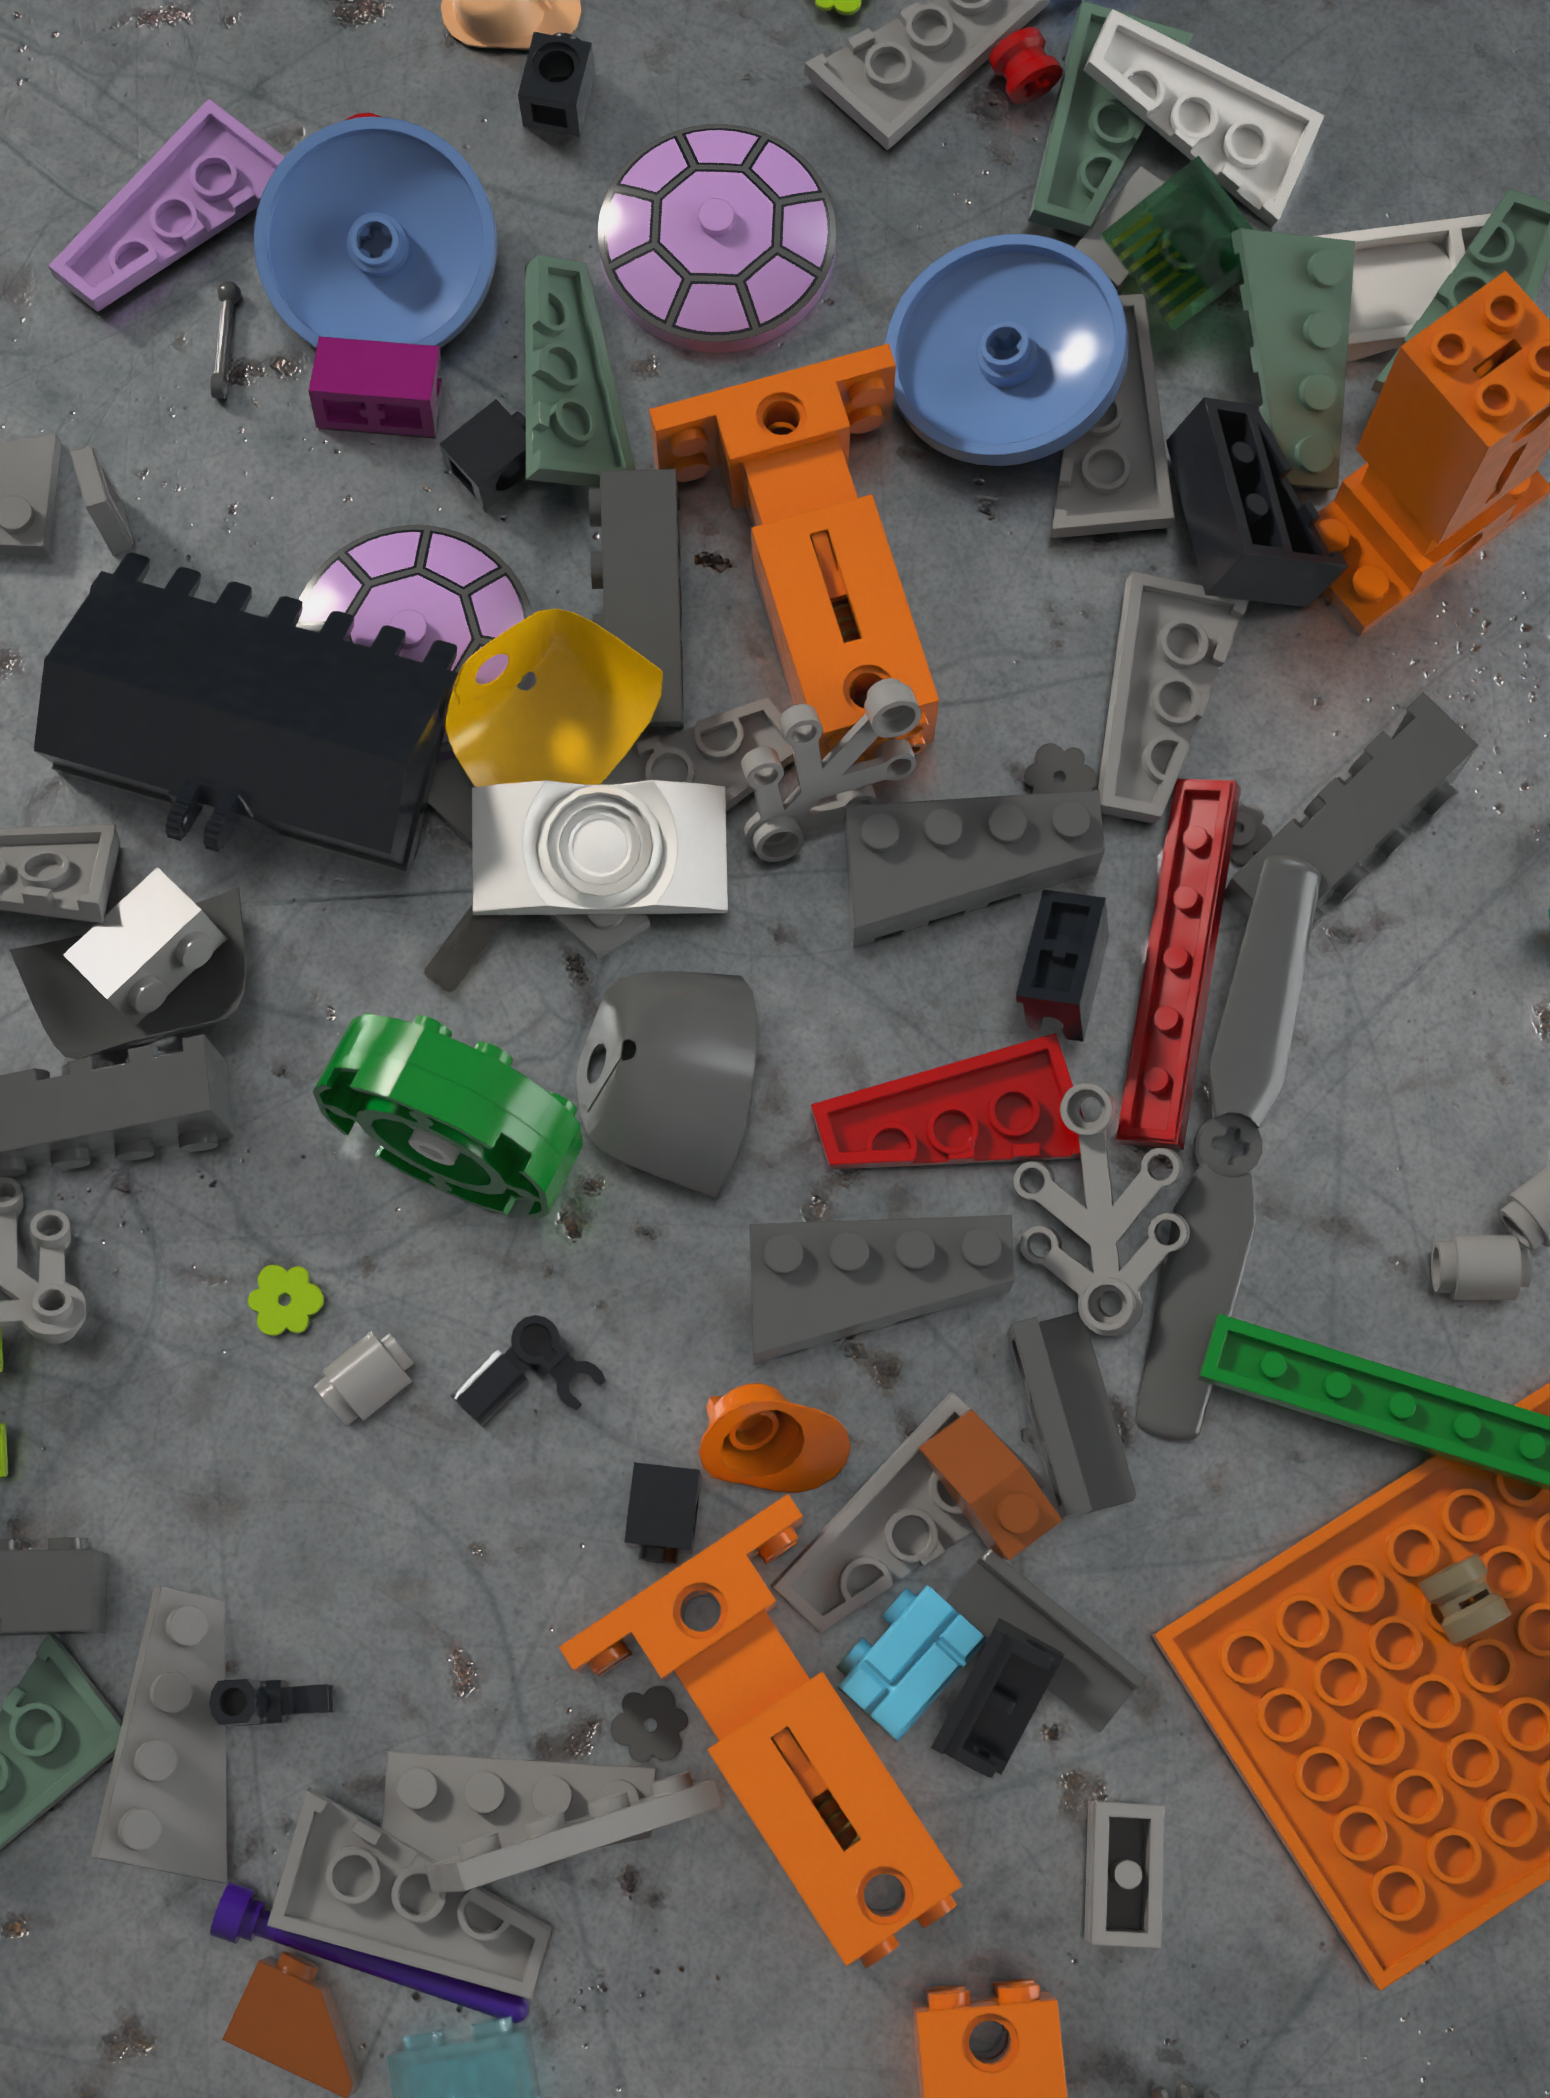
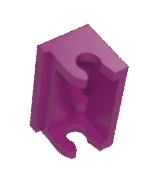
(376, 386)

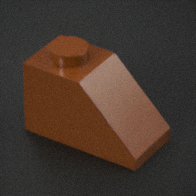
(989, 1485)
(295, 2024)

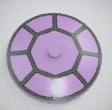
(717, 238)
(429, 586)

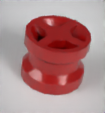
(1025, 65)

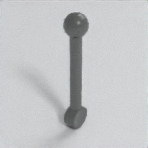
(229, 295)

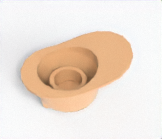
(508, 22)

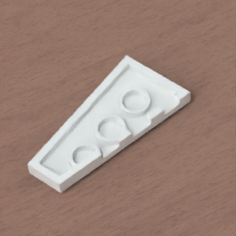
(1236, 125)

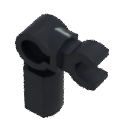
(501, 1375)
(266, 1702)

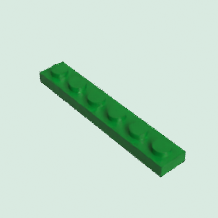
(1379, 1400)

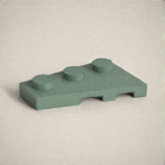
(51, 1737)

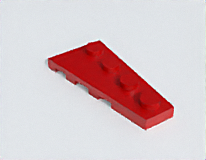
(959, 1113)

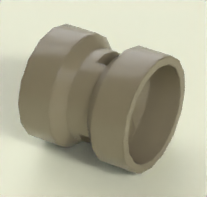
(1458, 1584)

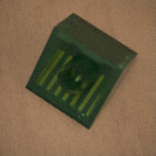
(1181, 244)

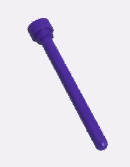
(245, 1917)

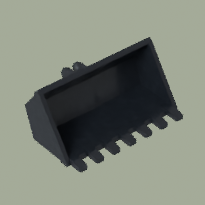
(246, 715)

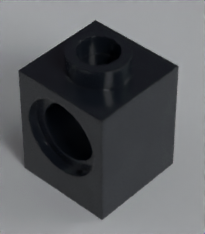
(563, 104)
(488, 454)
(662, 1512)

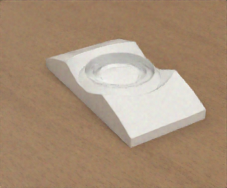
(1399, 276)
(599, 848)

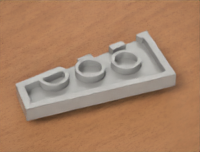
(554, 1839)

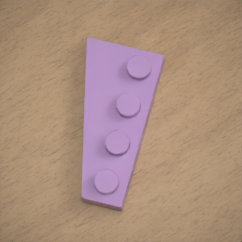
(174, 203)

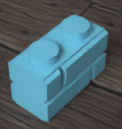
(910, 1661)

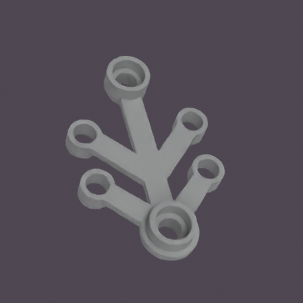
(779, 827)
(1101, 1221)
(28, 1295)

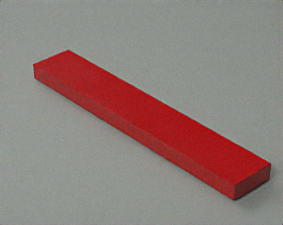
(1179, 964)

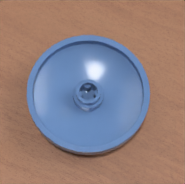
(375, 235)
(1008, 349)

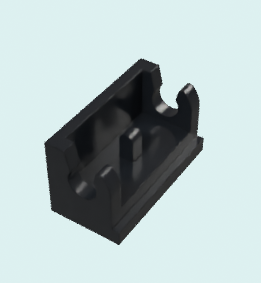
(1064, 961)
(998, 1699)

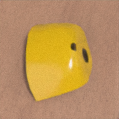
(572, 724)

